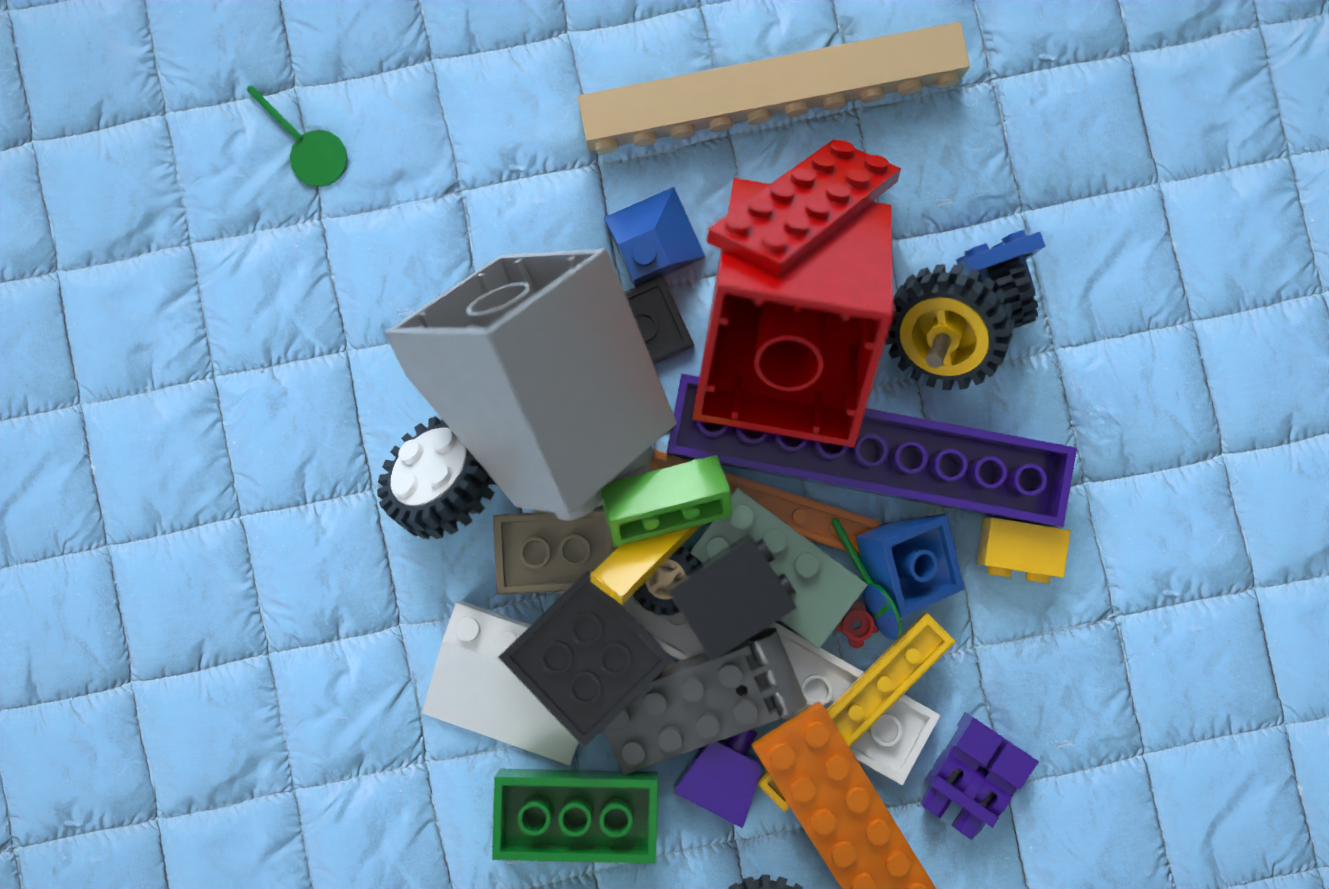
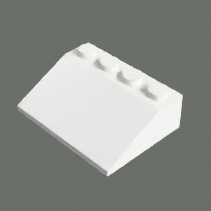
(482, 694)

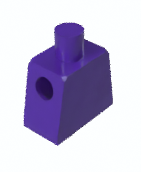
(722, 777)

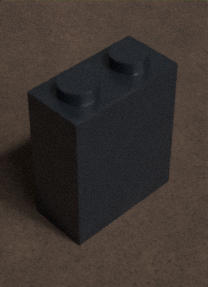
(732, 596)

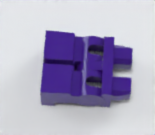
(978, 791)

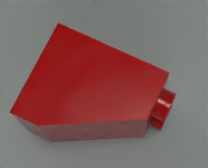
(804, 345)

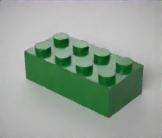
(575, 816)

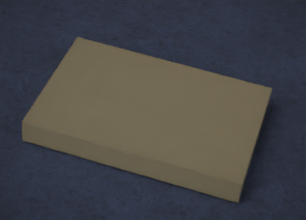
(547, 553)

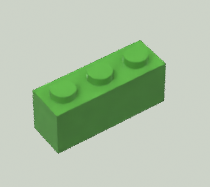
(666, 500)

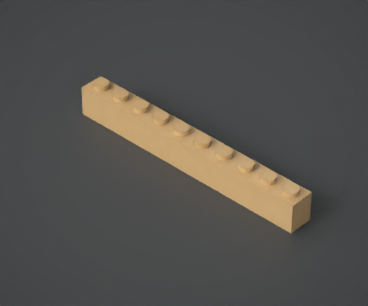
(774, 87)

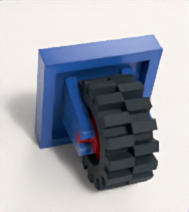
(1009, 270)

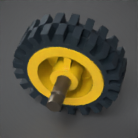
(949, 327)

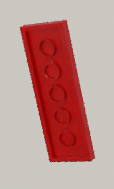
(803, 207)

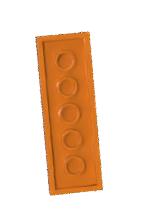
(838, 804)

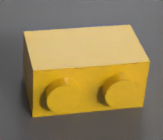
(1022, 548)

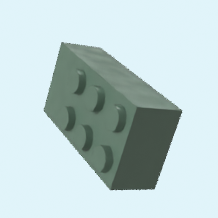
(821, 583)

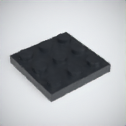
(585, 659)

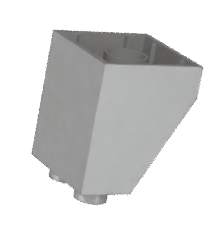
(540, 376)

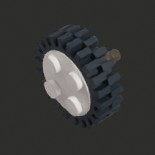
(433, 482)

